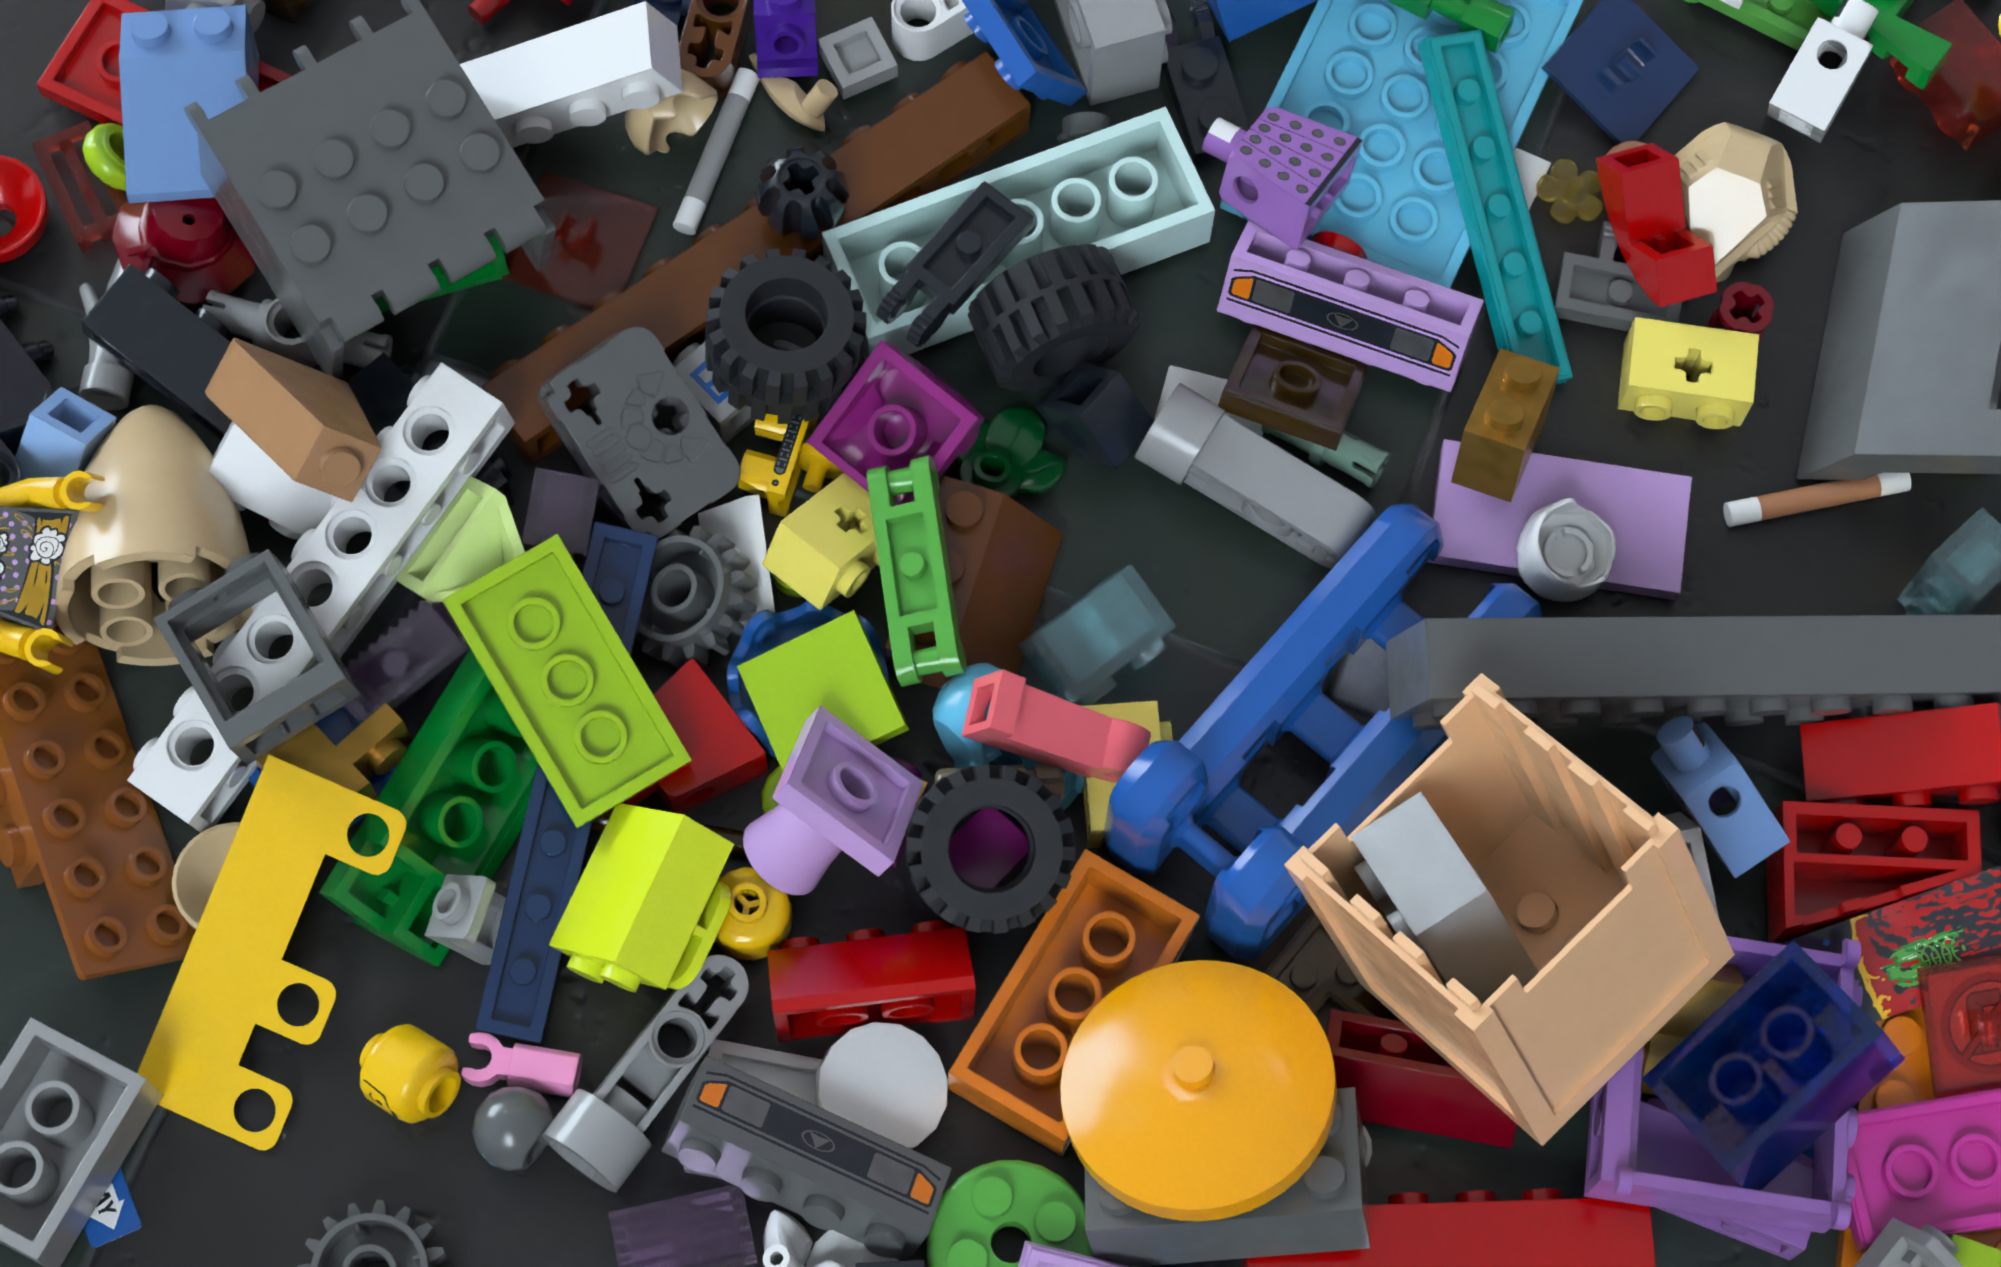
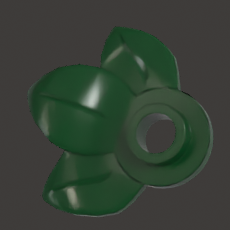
(1013, 453)

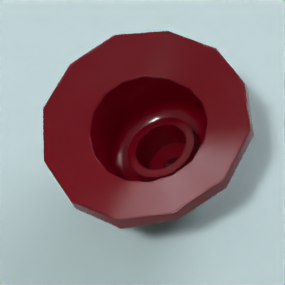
(189, 256)

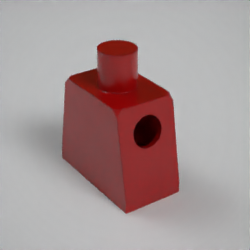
(714, 737)

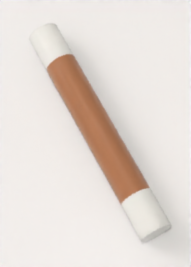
(1813, 497)

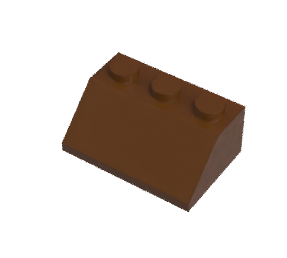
(998, 574)

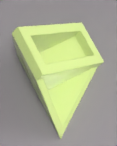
(464, 544)

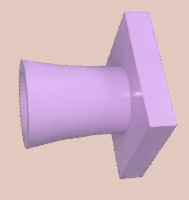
(831, 800)

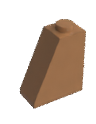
(297, 418)

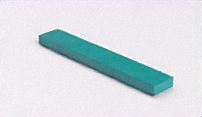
(1492, 198)

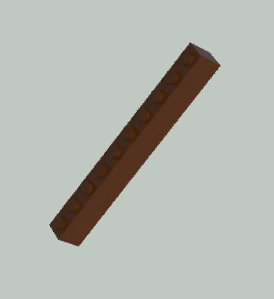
(908, 154)

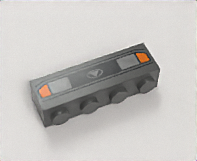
(806, 1160)

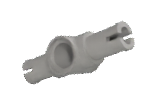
(268, 323)

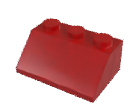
(871, 979)

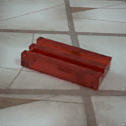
(103, 225)

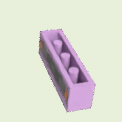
(1350, 306)

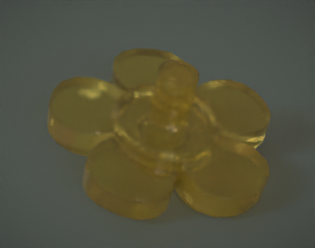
(1571, 193)

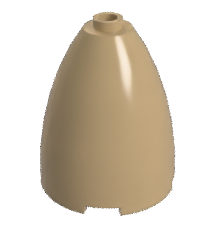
(155, 510)

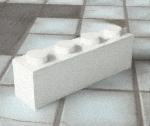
(580, 74)

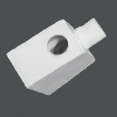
(1813, 94)

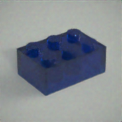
(1773, 1068)

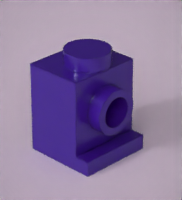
(785, 38)

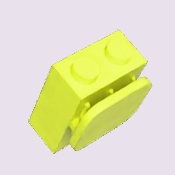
(646, 901)

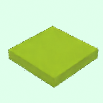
(823, 668)

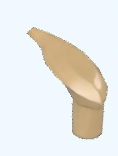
(791, 99)

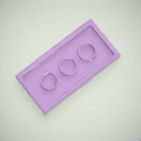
(1639, 505)

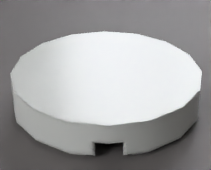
(884, 1082)

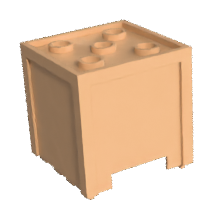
(1584, 883)

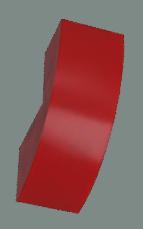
(1649, 224)

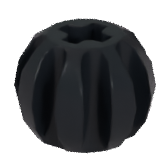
(802, 193)

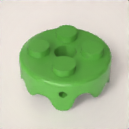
(1000, 1197)

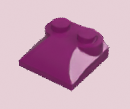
(895, 415)

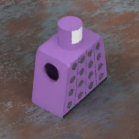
(1283, 170)

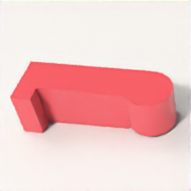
(1051, 728)

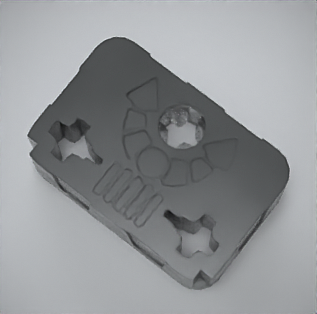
(620, 440)

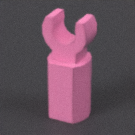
(527, 1066)

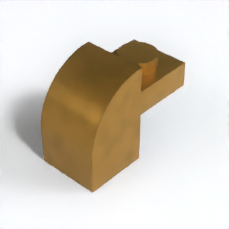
(369, 749)

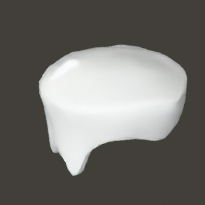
(1565, 551)

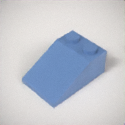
(165, 66)

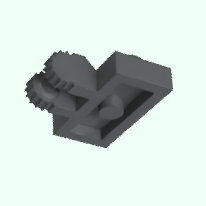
(1604, 290)

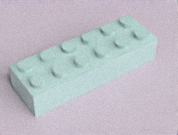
(1110, 189)

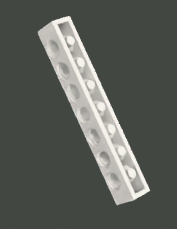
(359, 581)

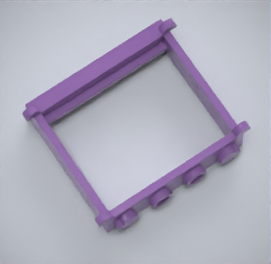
(1615, 1128)

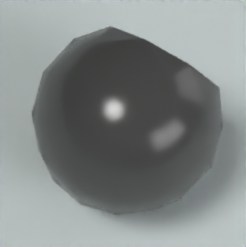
(511, 1127)

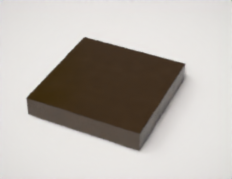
(1293, 387)

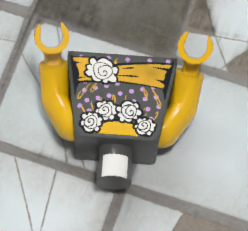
(31, 553)

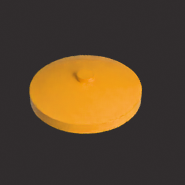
(1199, 1090)

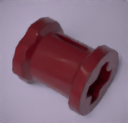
(1738, 308)

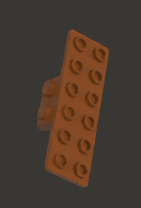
(78, 818)

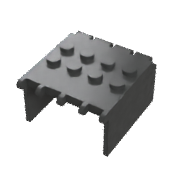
(368, 180)

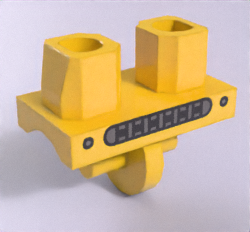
(778, 476)

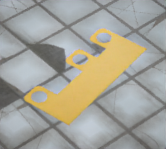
(239, 945)

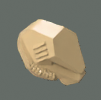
(1737, 193)

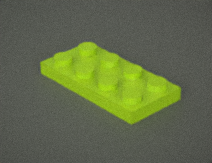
(567, 681)

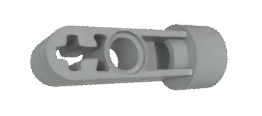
(1254, 478)
(605, 1129)

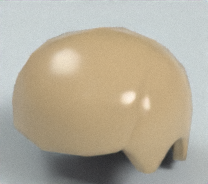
(676, 113)

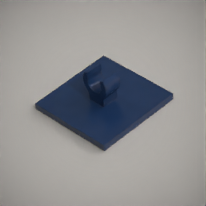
(1620, 69)

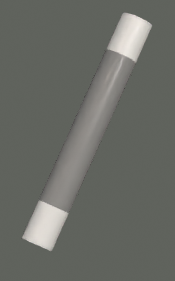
(716, 151)

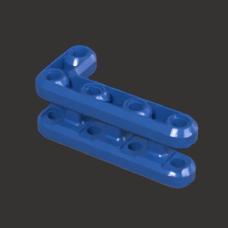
(1197, 780)

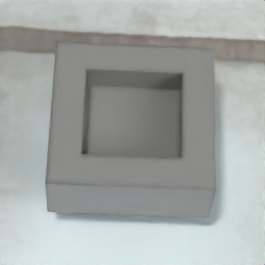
(857, 57)

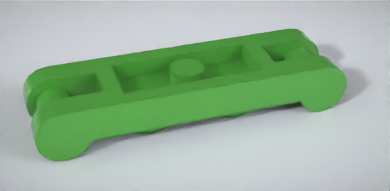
(915, 570)

